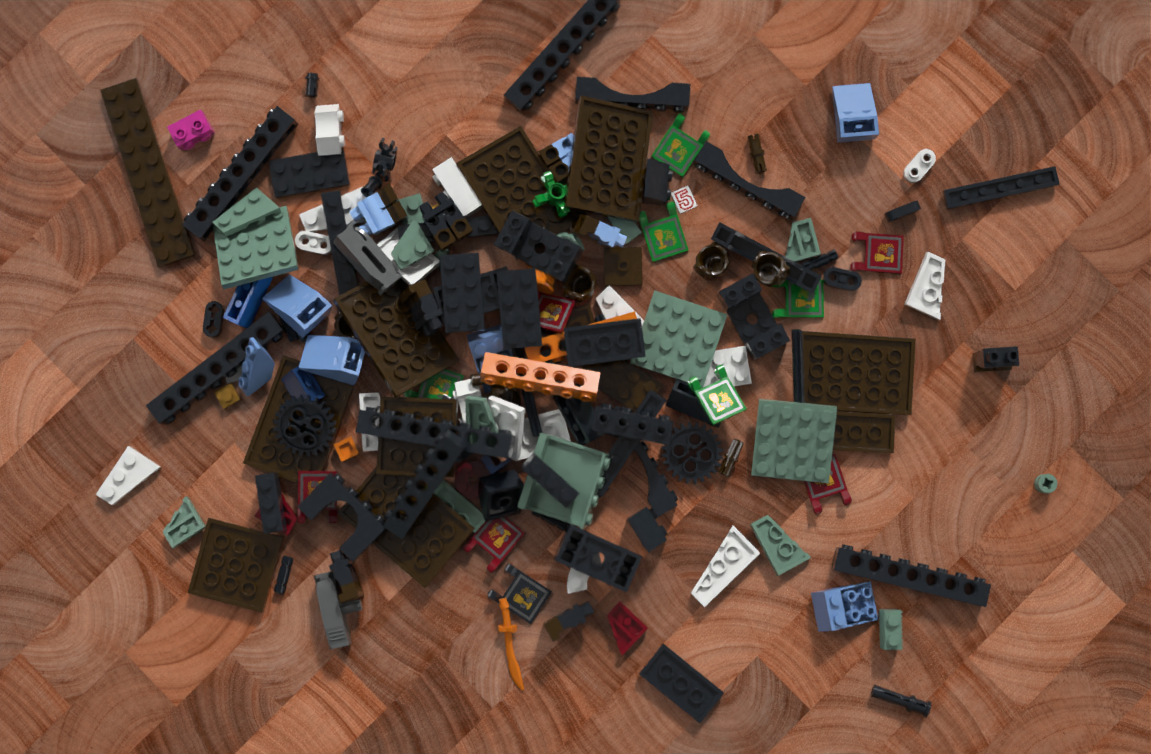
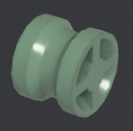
(1041, 484)

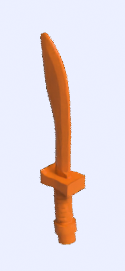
(508, 629)

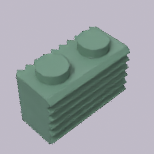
(890, 629)

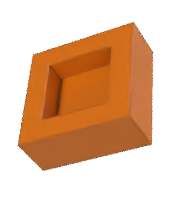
(346, 449)

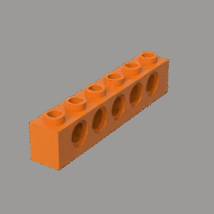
(553, 341)
(532, 369)

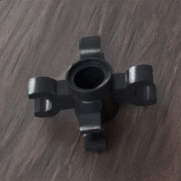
(385, 159)

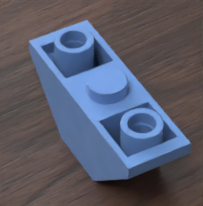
(256, 368)

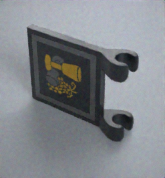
(523, 594)

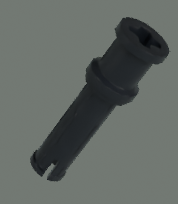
(909, 703)

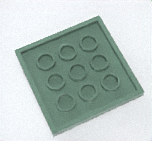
(256, 251)
(679, 338)
(794, 440)

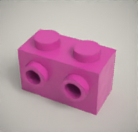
(191, 130)

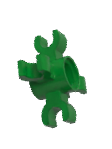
(548, 180)

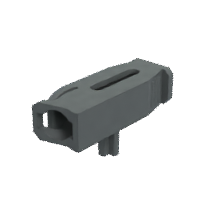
(367, 258)
(333, 611)

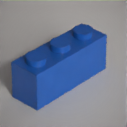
(246, 302)

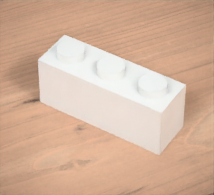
(457, 187)

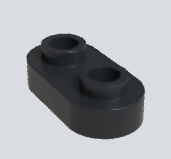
(841, 280)

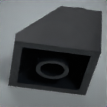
(656, 183)
(500, 495)
(647, 528)

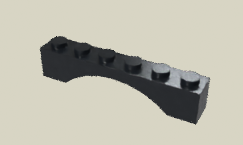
(672, 97)
(784, 201)
(750, 248)
(659, 496)

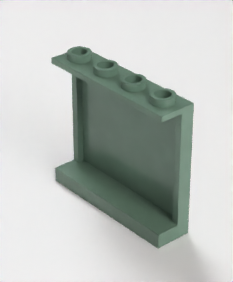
(580, 467)

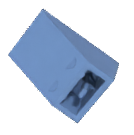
(855, 113)
(298, 305)
(488, 341)
(333, 357)
(844, 606)

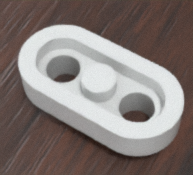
(919, 165)
(314, 243)

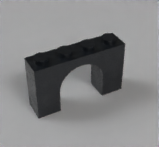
(369, 524)

